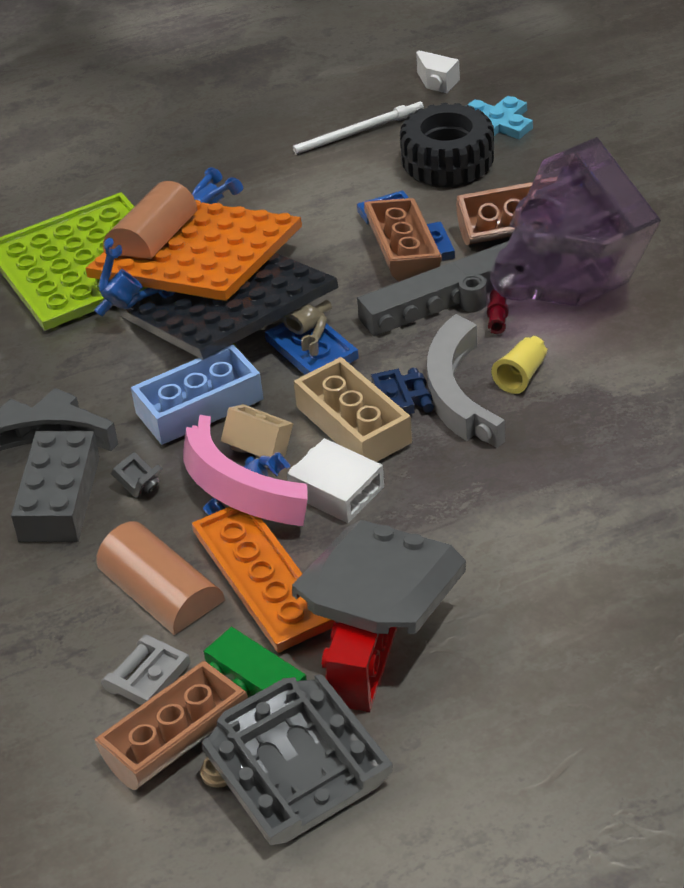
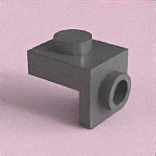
(137, 475)

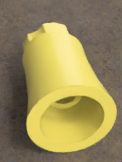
(518, 366)

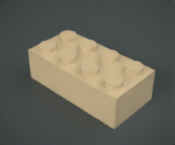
(353, 410)

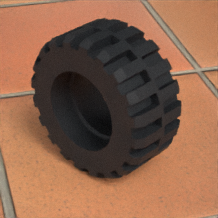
(447, 144)

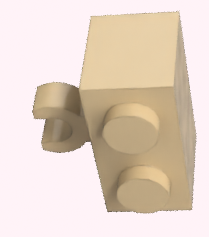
(255, 431)

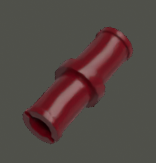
(497, 312)

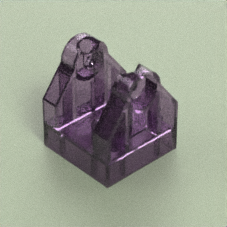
(575, 230)

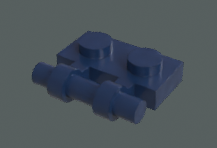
(397, 386)

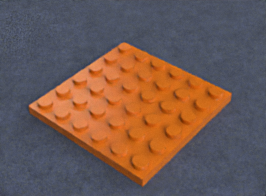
(210, 252)

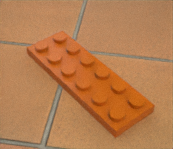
(260, 575)

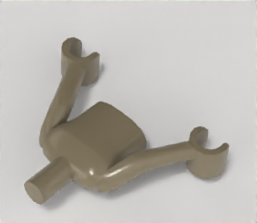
(305, 320)

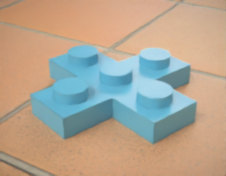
(506, 116)

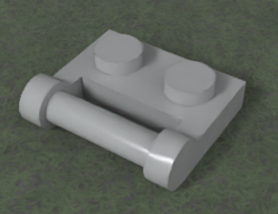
(152, 676)

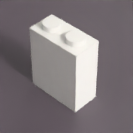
(338, 479)

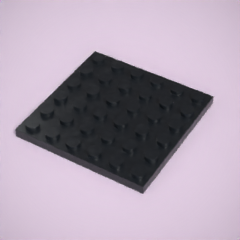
(210, 324)

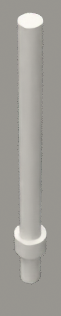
(399, 113)

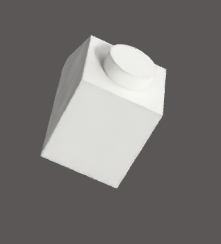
(437, 71)

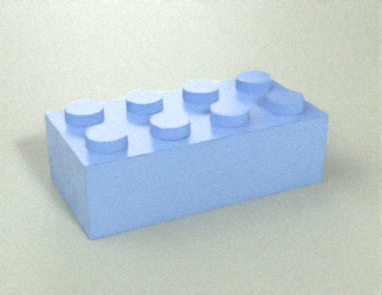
(194, 389)

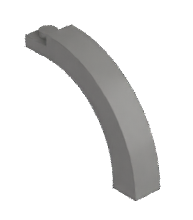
(451, 404)

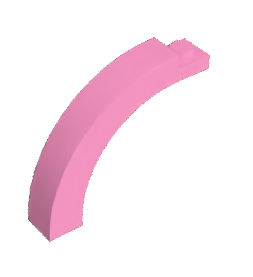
(238, 486)

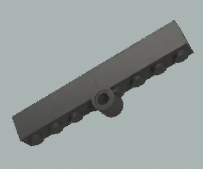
(430, 292)

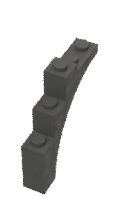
(53, 413)

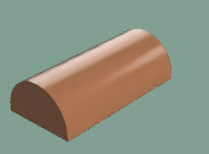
(488, 213)
(153, 220)
(403, 237)
(156, 576)
(168, 724)

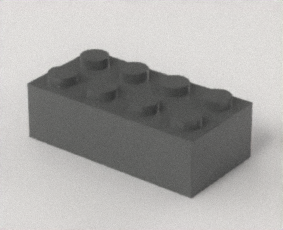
(56, 486)

